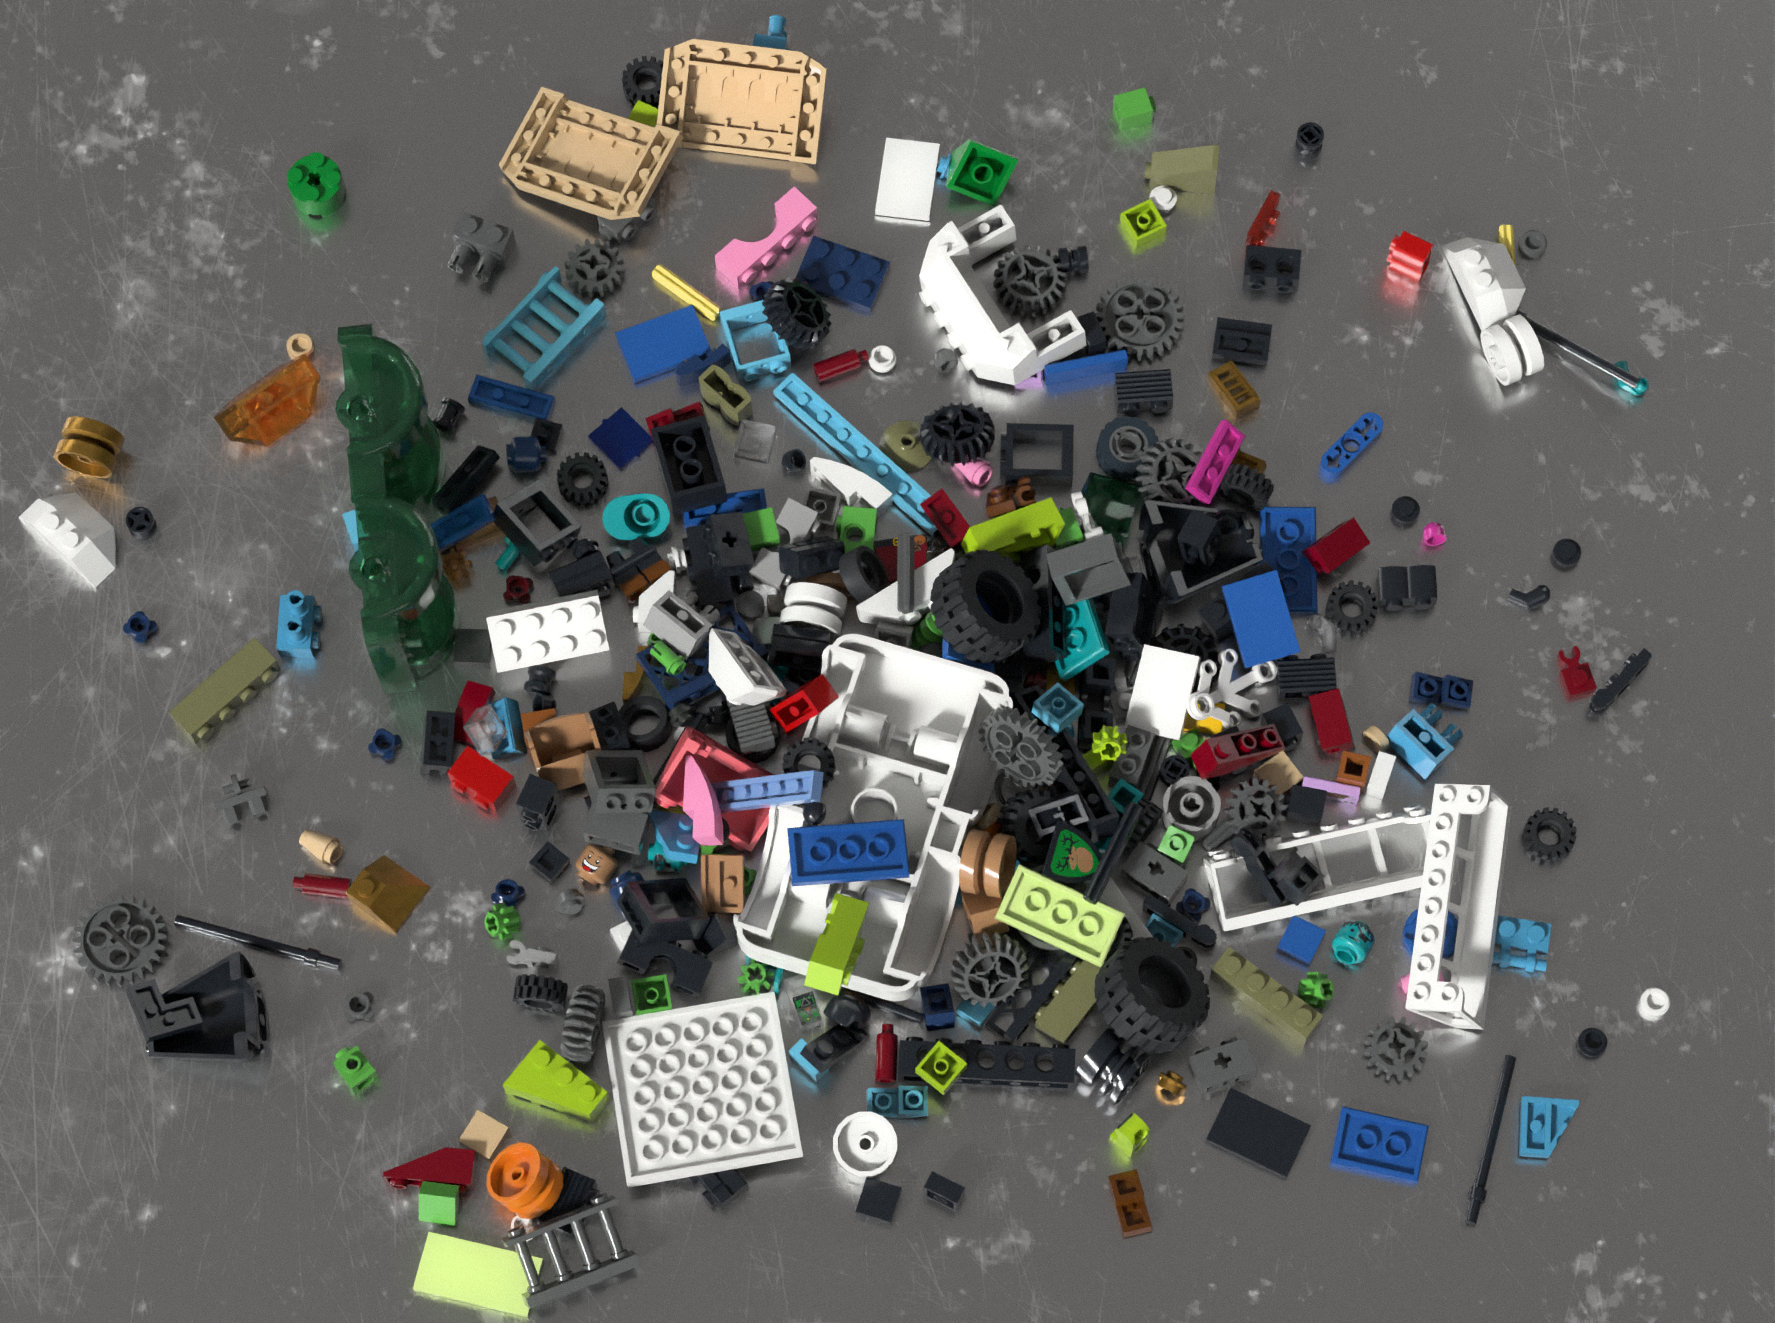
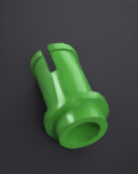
(666, 656)

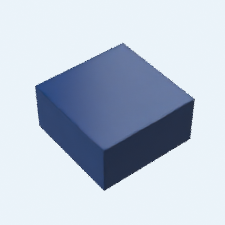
(1301, 940)

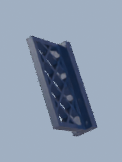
(704, 684)

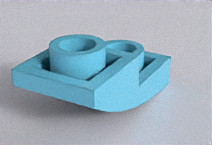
(898, 1102)

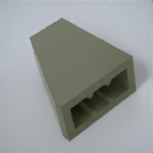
(1185, 169)

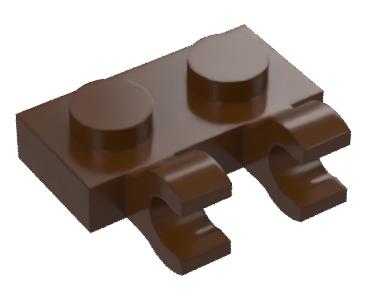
(1007, 499)

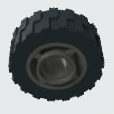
(1118, 433)

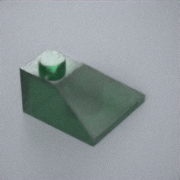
(1111, 503)

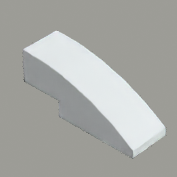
(852, 484)

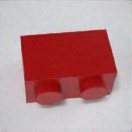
(804, 703)
(481, 779)

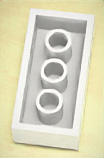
(547, 631)

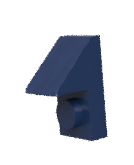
(938, 1007)

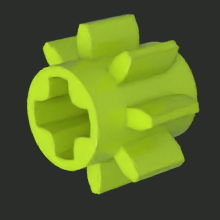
(1109, 743)

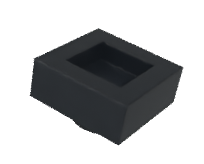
(549, 861)

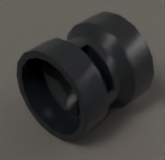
(1309, 147)
(1079, 258)
(1171, 776)

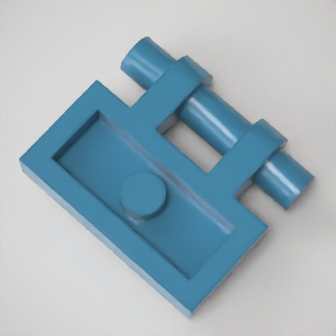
(1524, 936)

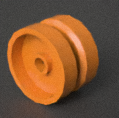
(524, 1180)

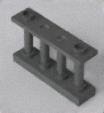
(593, 1270)

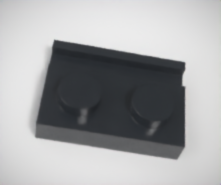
(1242, 341)
(1296, 877)

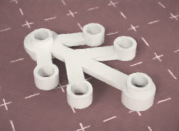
(1085, 519)
(1226, 690)

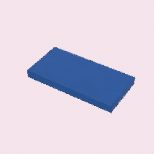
(1282, 538)
(848, 852)

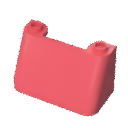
(720, 765)

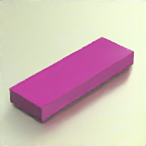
(1215, 462)

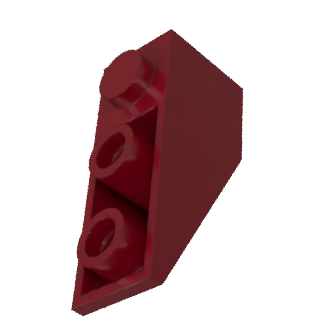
(1236, 750)
(443, 1166)

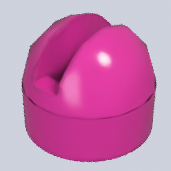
(1434, 534)

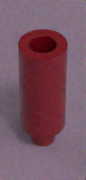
(839, 364)
(323, 885)
(886, 1055)

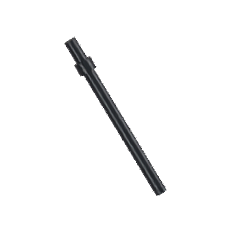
(1581, 352)
(310, 956)
(1477, 1192)

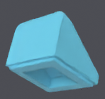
(974, 1014)

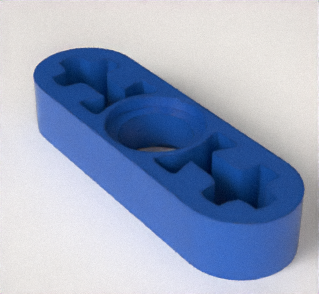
(1333, 453)

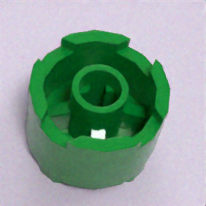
(316, 185)

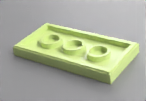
(1059, 915)
(473, 1274)

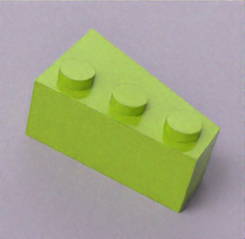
(1017, 531)

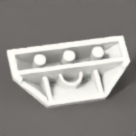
(1486, 279)
(75, 534)
(884, 603)
(741, 671)

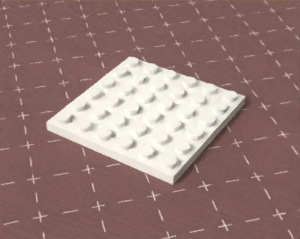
(701, 1089)

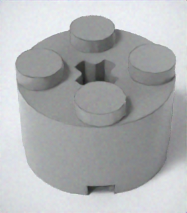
(1195, 793)

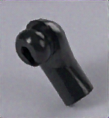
(1531, 599)

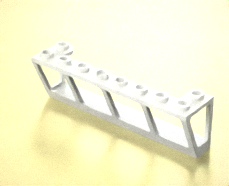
(1329, 895)
(1471, 968)

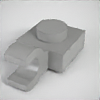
(1121, 697)
(541, 958)

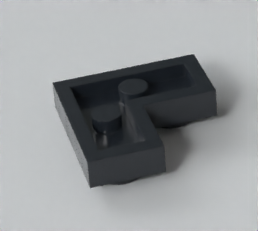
(161, 1019)

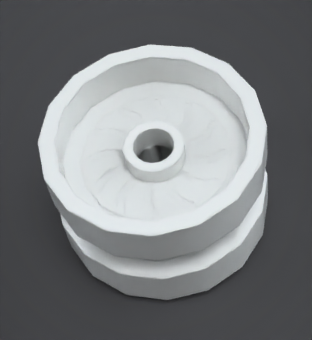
(1512, 350)
(814, 607)
(865, 1126)

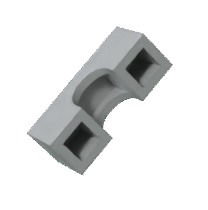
(801, 525)

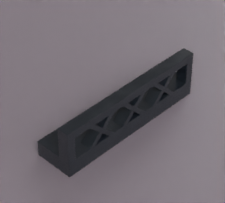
(1042, 996)

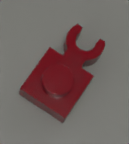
(1576, 677)

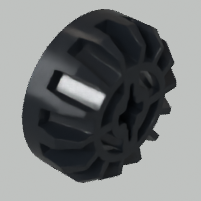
(1196, 640)

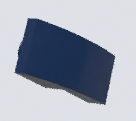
(692, 368)
(1442, 692)

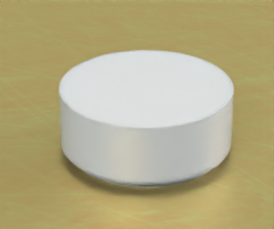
(1654, 1002)

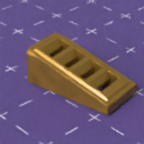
(1238, 409)

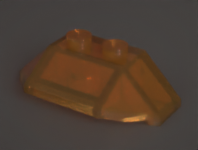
(271, 404)

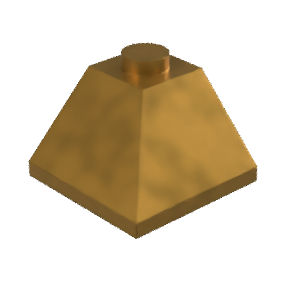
(387, 892)

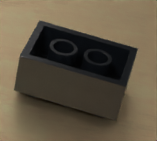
(689, 465)

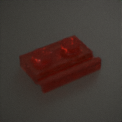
(1266, 217)

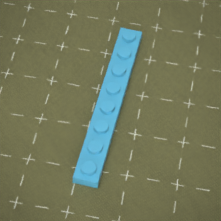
(855, 448)

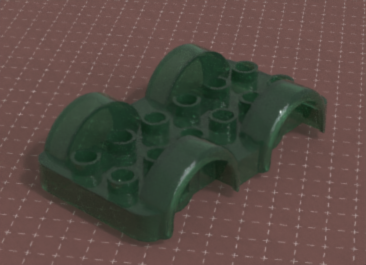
(393, 476)

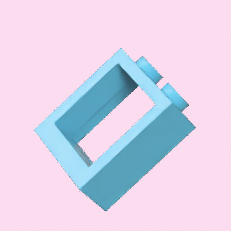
(746, 316)

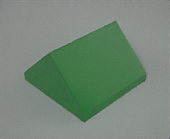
(980, 171)

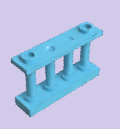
(552, 353)

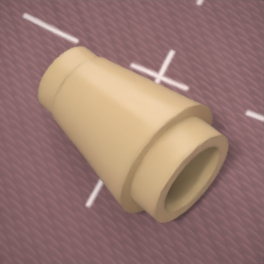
(324, 847)

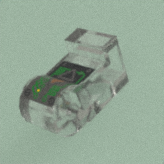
(803, 1003)

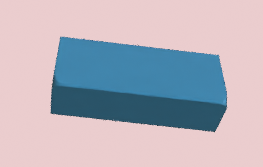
(510, 716)

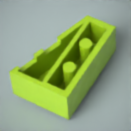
(838, 945)
(556, 1083)

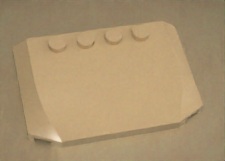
(743, 99)
(588, 157)

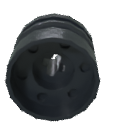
(1117, 1069)

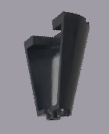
(1165, 569)
(232, 1016)

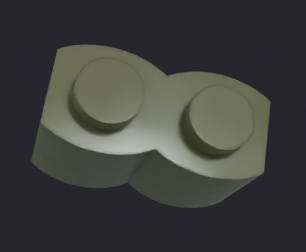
(724, 394)

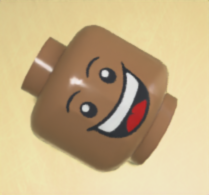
(596, 864)

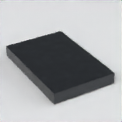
(1258, 1133)

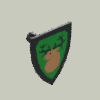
(1070, 855)

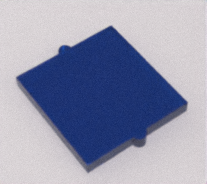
(620, 438)

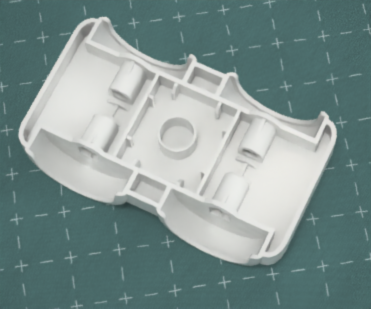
(900, 751)

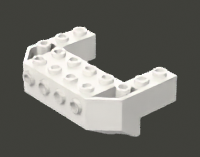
(970, 313)

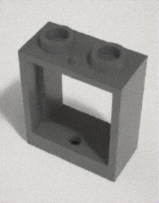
(1092, 581)
(618, 766)

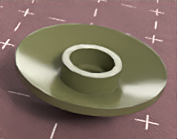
(908, 458)

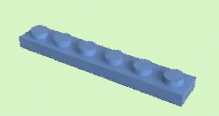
(769, 791)

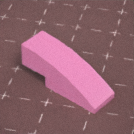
(702, 805)

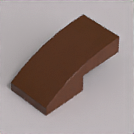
(1130, 1203)

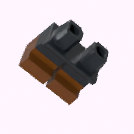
(637, 572)

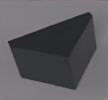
(1064, 807)
(718, 935)

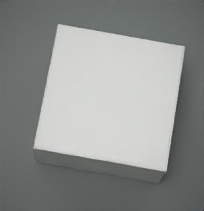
(1380, 775)

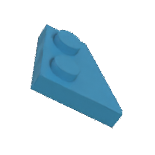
(675, 835)
(1543, 1124)

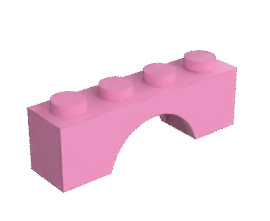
(743, 260)

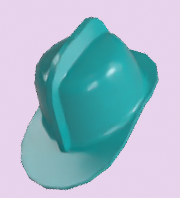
(636, 516)

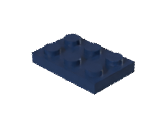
(843, 273)

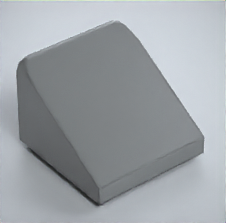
(763, 629)

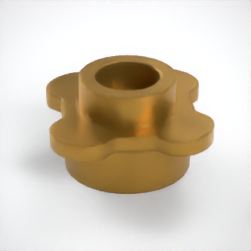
(1171, 1081)

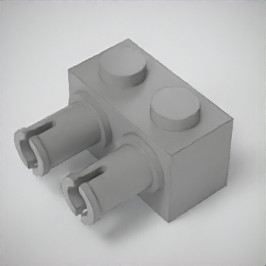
(679, 624)

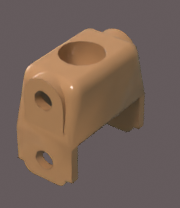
(561, 746)

